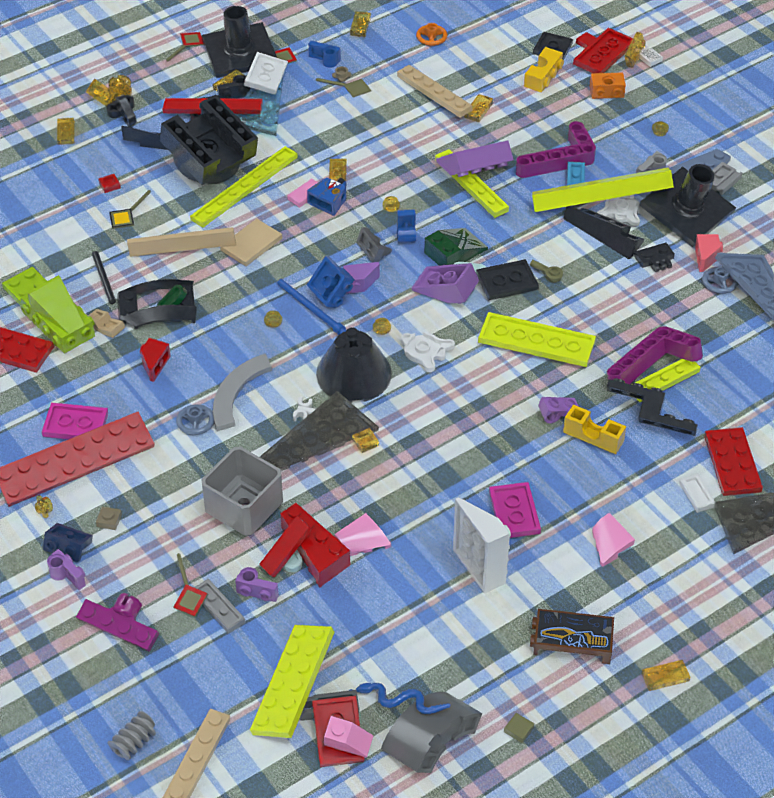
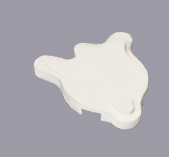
(622, 209)
(425, 349)

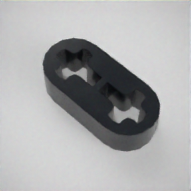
(112, 110)
(125, 110)

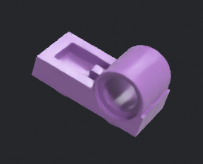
(554, 407)
(62, 567)
(249, 585)

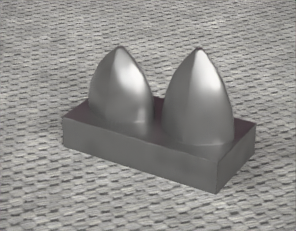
(371, 245)

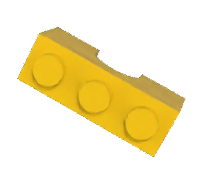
(548, 64)
(579, 425)

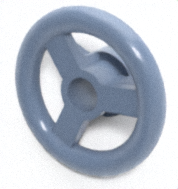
(719, 277)
(195, 415)

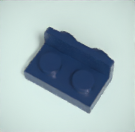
(67, 540)

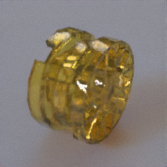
(120, 85)

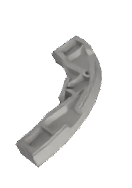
(232, 386)

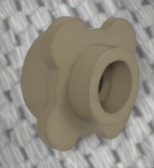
(341, 73)

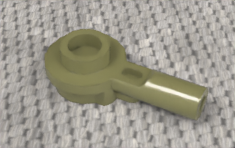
(552, 273)

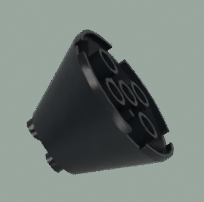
(354, 367)

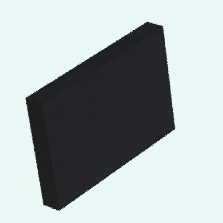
(507, 279)

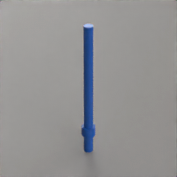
(338, 328)

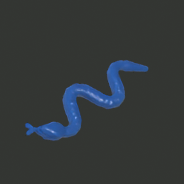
(410, 693)

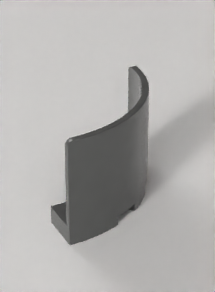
(421, 738)

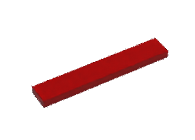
(191, 105)

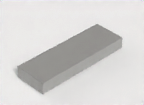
(220, 607)

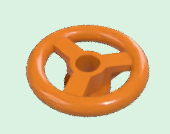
(431, 30)

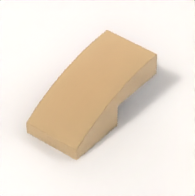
(106, 324)

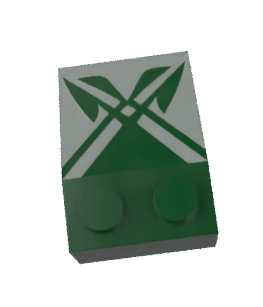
(452, 246)

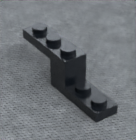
(652, 406)

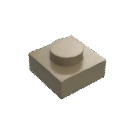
(108, 518)

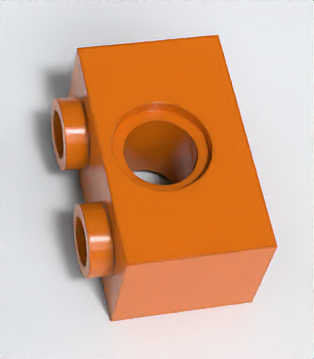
(607, 85)

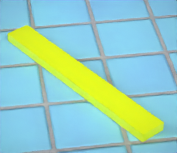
(243, 186)

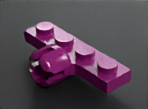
(119, 621)

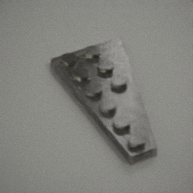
(319, 432)
(746, 519)

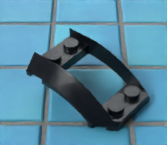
(129, 311)

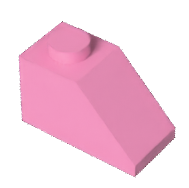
(347, 737)

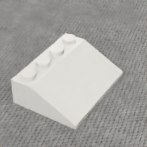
(481, 544)

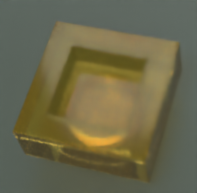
(365, 440)

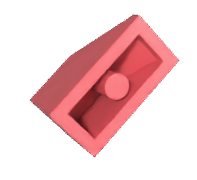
(706, 250)

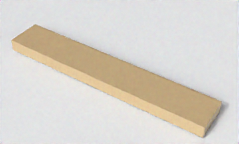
(181, 241)

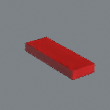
(285, 546)

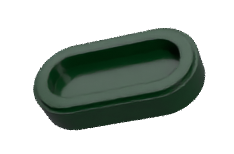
(174, 296)

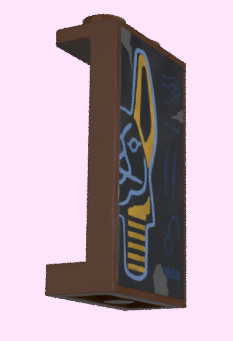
(573, 633)

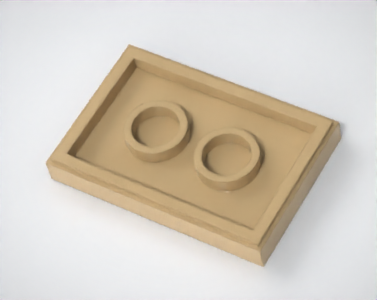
(252, 242)

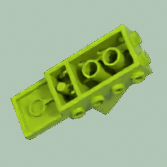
(51, 308)

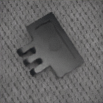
(655, 256)

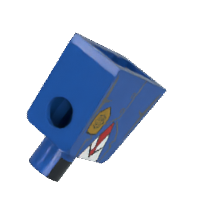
(328, 195)

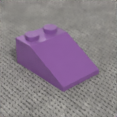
(447, 282)

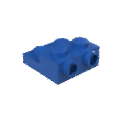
(330, 283)

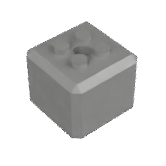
(238, 480)

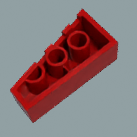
(320, 549)

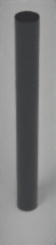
(103, 276)

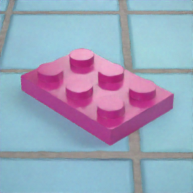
(71, 420)
(515, 508)

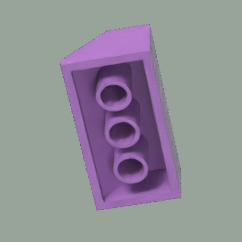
(477, 158)

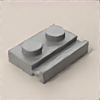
(725, 177)

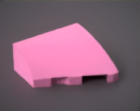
(362, 536)
(610, 539)

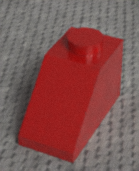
(154, 357)

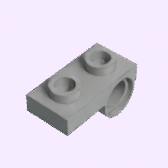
(653, 162)

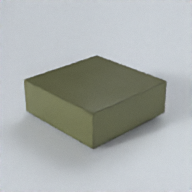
(519, 727)

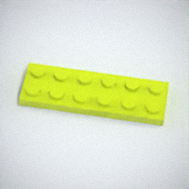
(537, 339)
(292, 681)

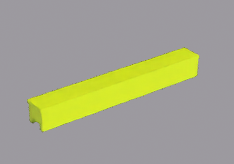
(602, 189)

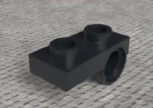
(234, 89)

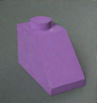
(364, 275)

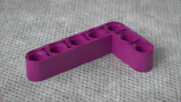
(553, 160)
(652, 348)

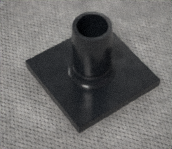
(237, 44)
(690, 205)

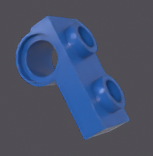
(329, 54)
(406, 226)

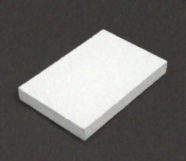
(266, 73)

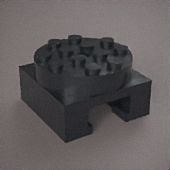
(210, 144)

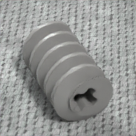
(132, 735)

